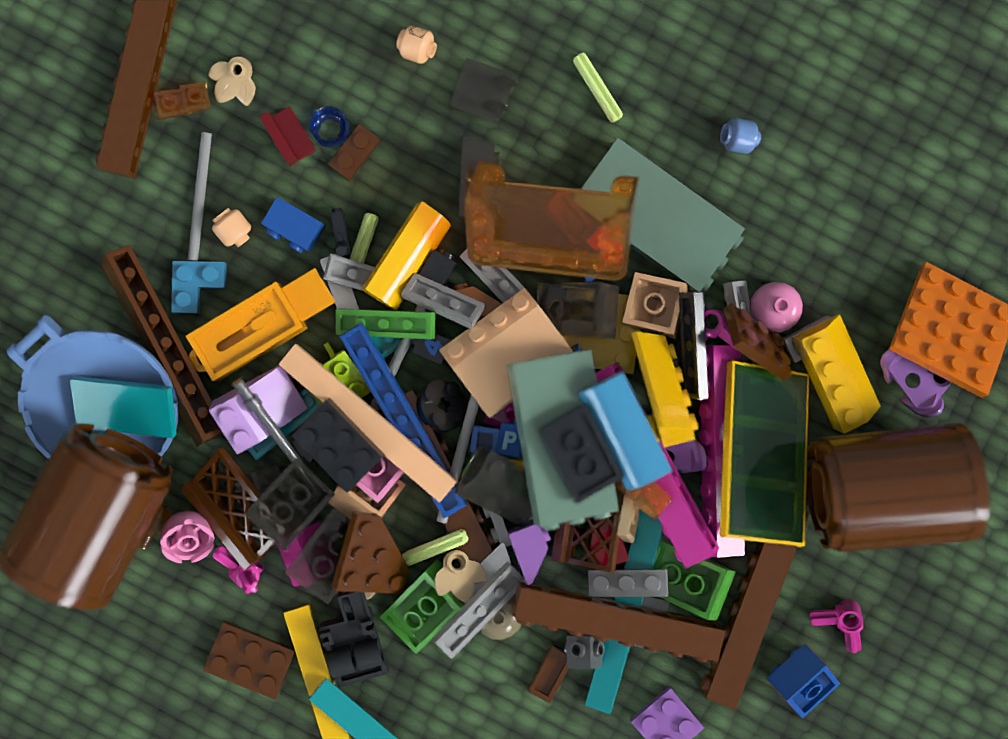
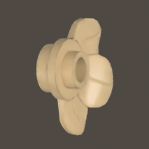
(230, 83)
(459, 580)

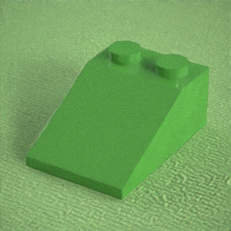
(696, 588)
(421, 611)

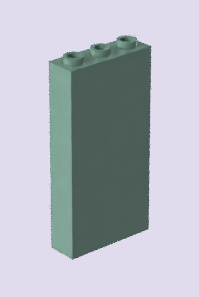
(671, 222)
(540, 394)

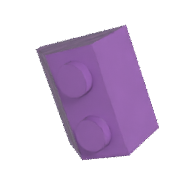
(530, 547)

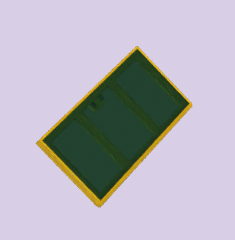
(764, 456)

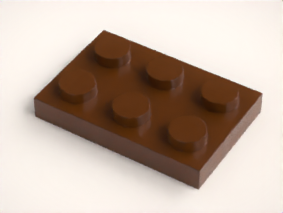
(757, 341)
(249, 660)

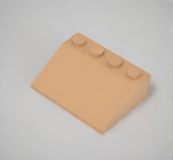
(506, 335)

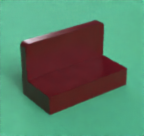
(288, 135)

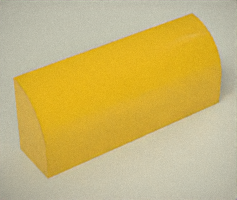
(406, 255)

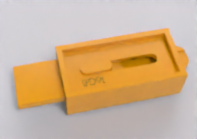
(257, 325)

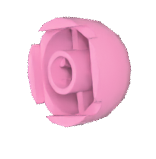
(776, 306)
(186, 537)

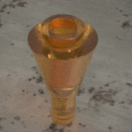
(160, 518)

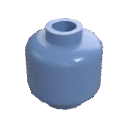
(740, 135)

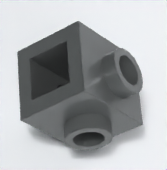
(584, 652)

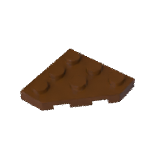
(369, 558)

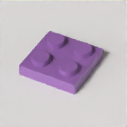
(666, 718)

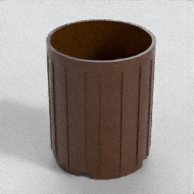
(898, 488)
(85, 517)

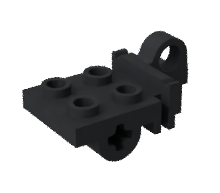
(353, 642)

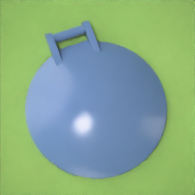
(46, 386)

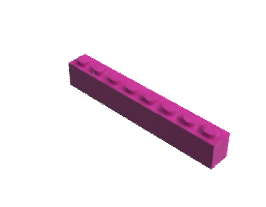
(712, 439)
(681, 518)

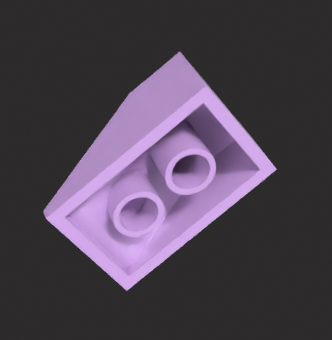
(279, 400)

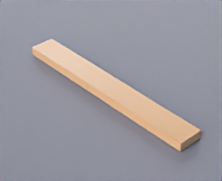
(372, 424)

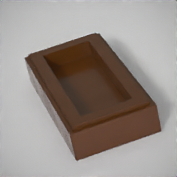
(549, 674)

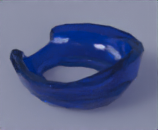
(328, 113)

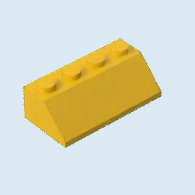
(837, 374)
(664, 388)

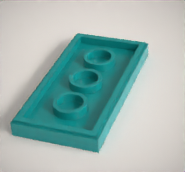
(124, 406)

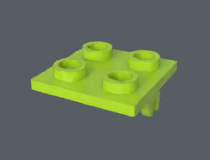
(346, 371)

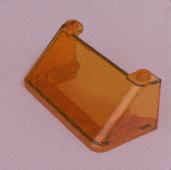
(549, 225)

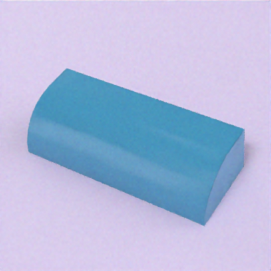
(626, 431)

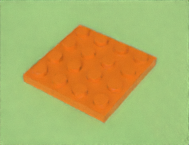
(953, 330)

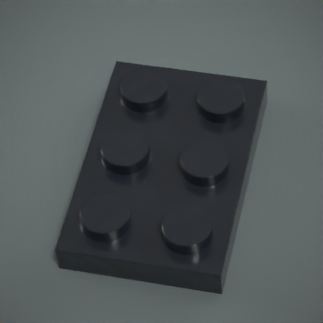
(338, 445)
(580, 453)

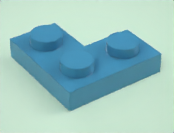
(189, 278)

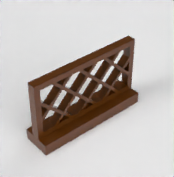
(223, 519)
(566, 541)

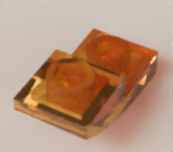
(182, 101)
(648, 498)

